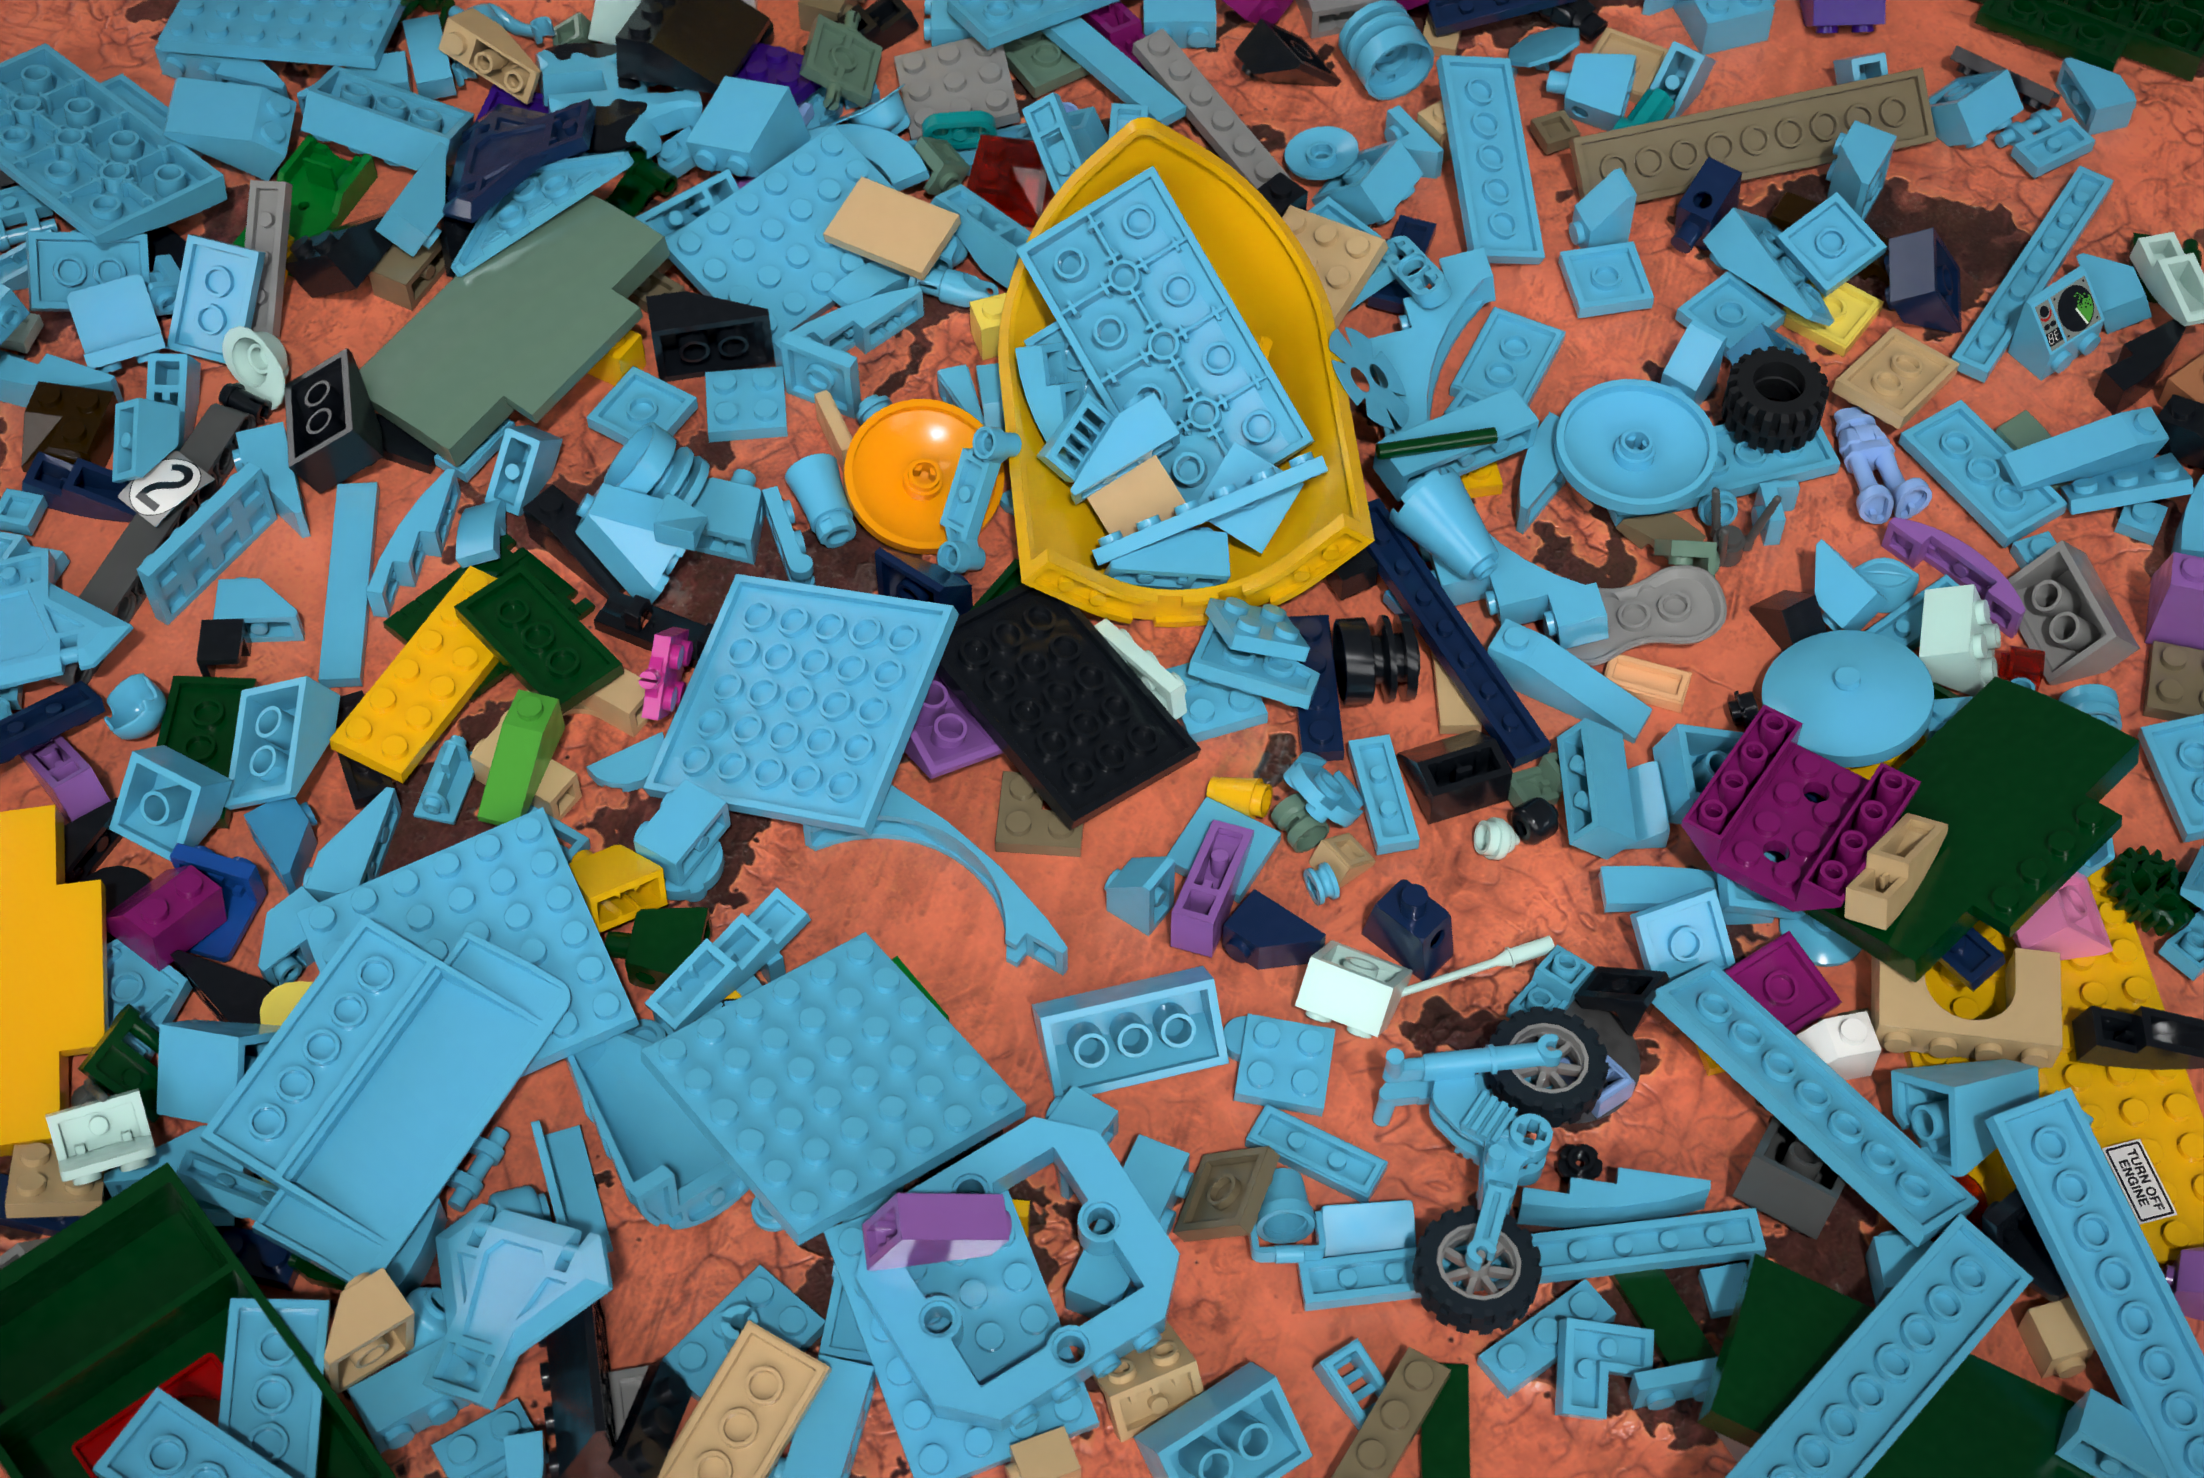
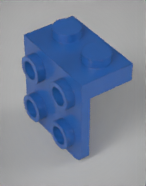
(241, 892)

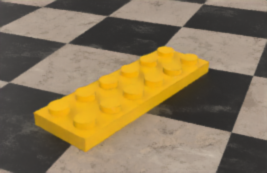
(419, 689)

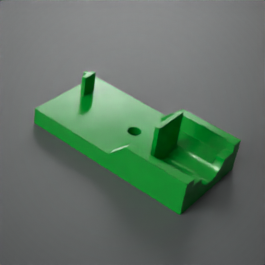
(324, 186)

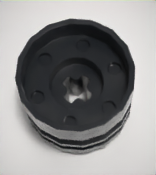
(1384, 659)

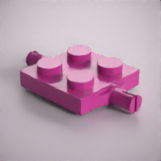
(663, 677)

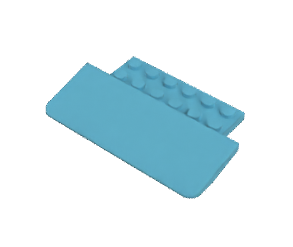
(382, 1090)

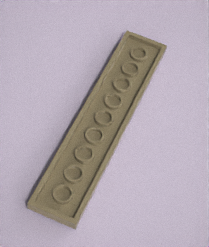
(1755, 136)

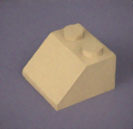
(368, 1330)

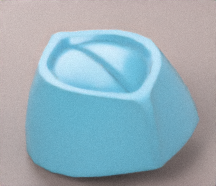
(1891, 579)

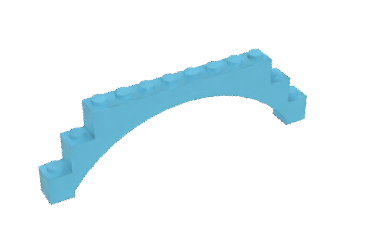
(1418, 353)

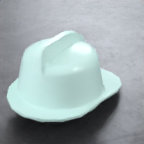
(257, 362)

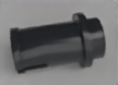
(238, 398)

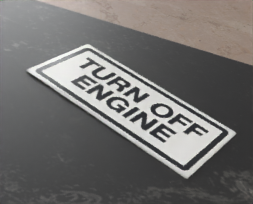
(2139, 1181)

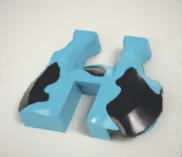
(624, 107)

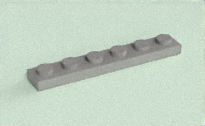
(1206, 108)

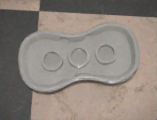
(1666, 608)

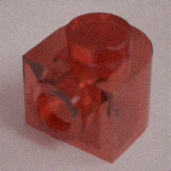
(2022, 663)

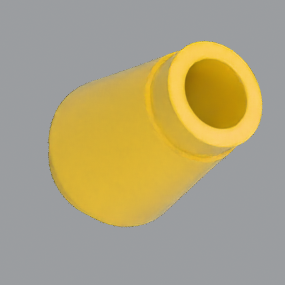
(1244, 795)

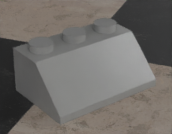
(2070, 616)

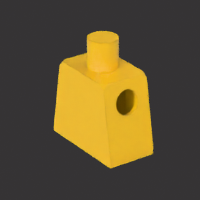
(618, 884)

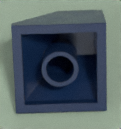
(921, 580)

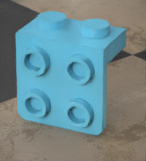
(115, 322)

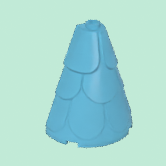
(654, 1145)

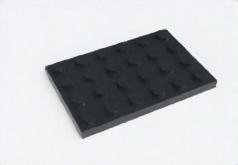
(1061, 703)

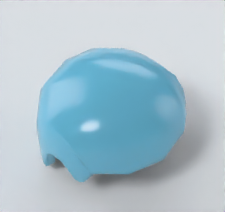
(135, 707)

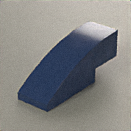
(77, 488)

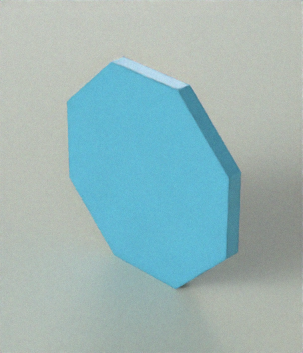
(1544, 47)

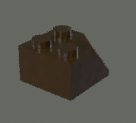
(69, 424)

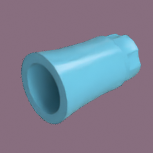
(821, 495)

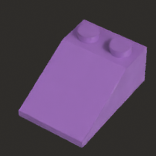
(947, 734)

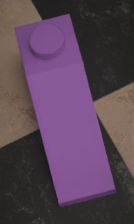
(65, 777)
(1210, 889)

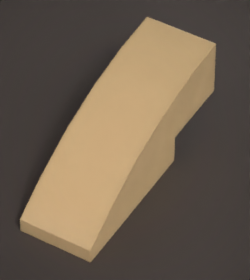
(1894, 871)

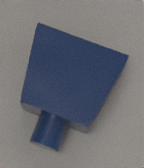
(1698, 212)
(1411, 929)

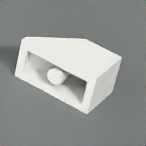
(1845, 1044)

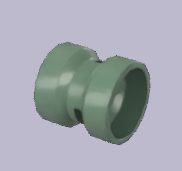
(1302, 829)

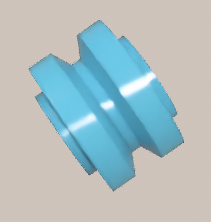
(2096, 701)

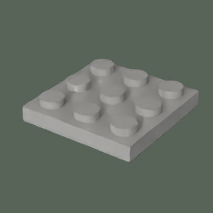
(956, 79)

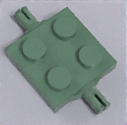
(841, 60)

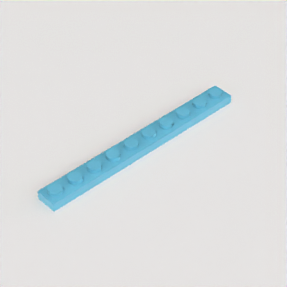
(1564, 1257)

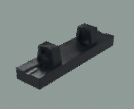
(624, 616)

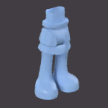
(1869, 449)

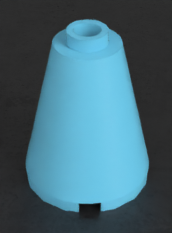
(1447, 524)

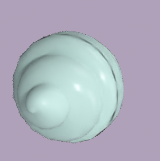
(1495, 838)

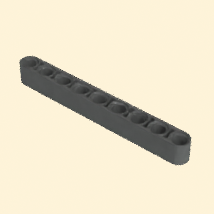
(116, 582)

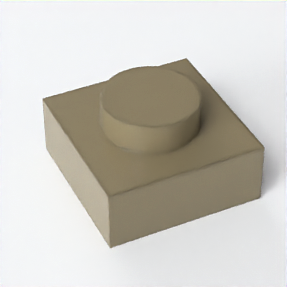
(1554, 131)

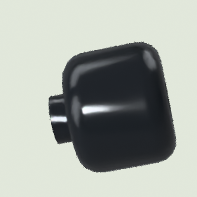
(1535, 820)

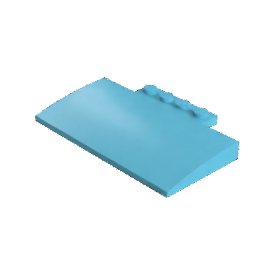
(97, 149)
(1154, 318)

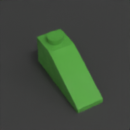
(521, 756)

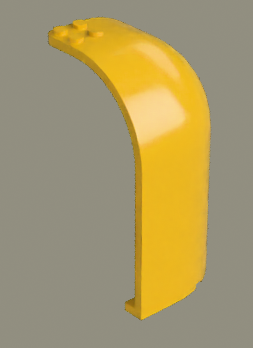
(1277, 298)

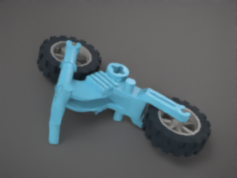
(1487, 1123)

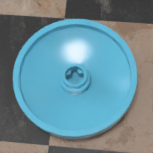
(1636, 446)
(1854, 694)

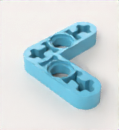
(1393, 268)

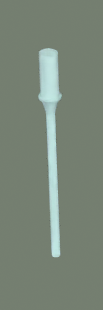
(1508, 957)

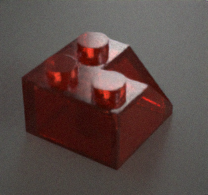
(1011, 178)

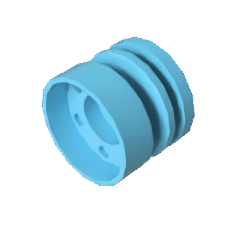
(1386, 49)
(654, 467)

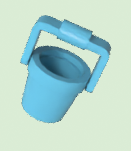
(1287, 1219)

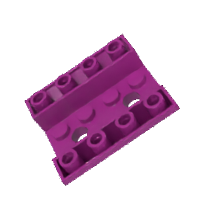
(1761, 807)

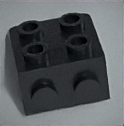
(2014, 1232)

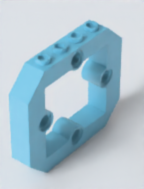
(1043, 1377)

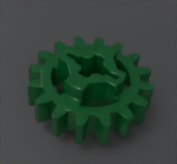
(2149, 890)

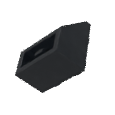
(1457, 775)

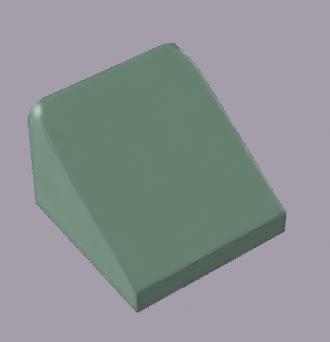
(573, 30)

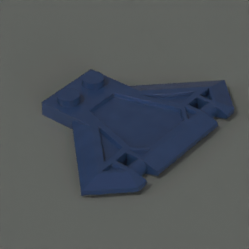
(509, 148)

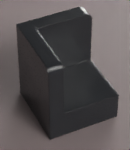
(221, 644)

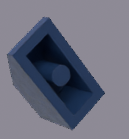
(1269, 935)

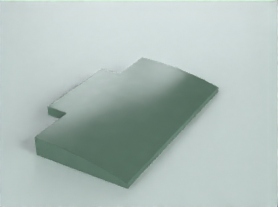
(515, 329)

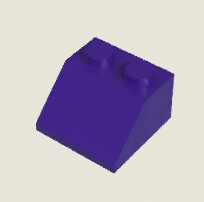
(1833, 13)

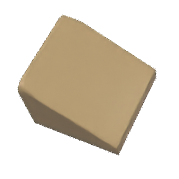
(1344, 856)

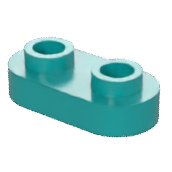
(959, 128)

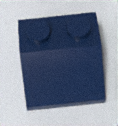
(1924, 281)

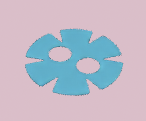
(1377, 398)

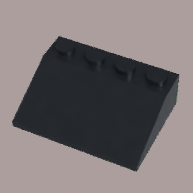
(688, 42)
(580, 1396)

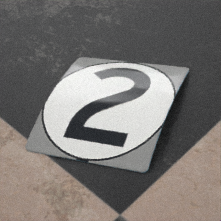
(164, 487)

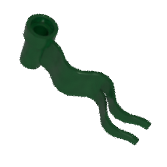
(640, 184)

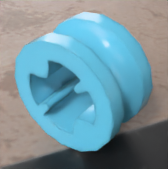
(1321, 883)

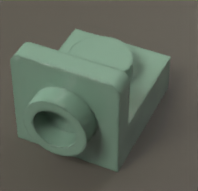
(945, 163)
(1686, 552)

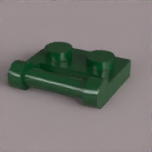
(121, 1068)

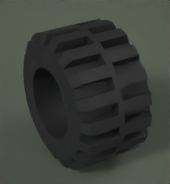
(1770, 422)

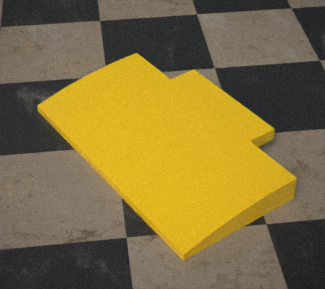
(48, 973)

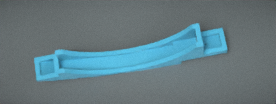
(907, 820)

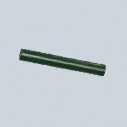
(1436, 443)

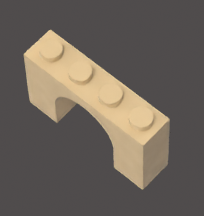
(616, 703)
(2026, 1032)

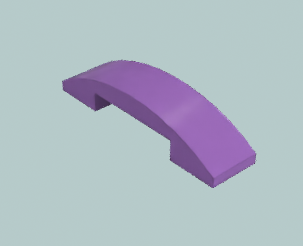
(1918, 542)

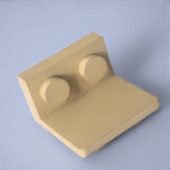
(1150, 1385)

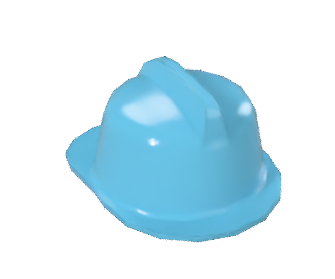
(885, 114)

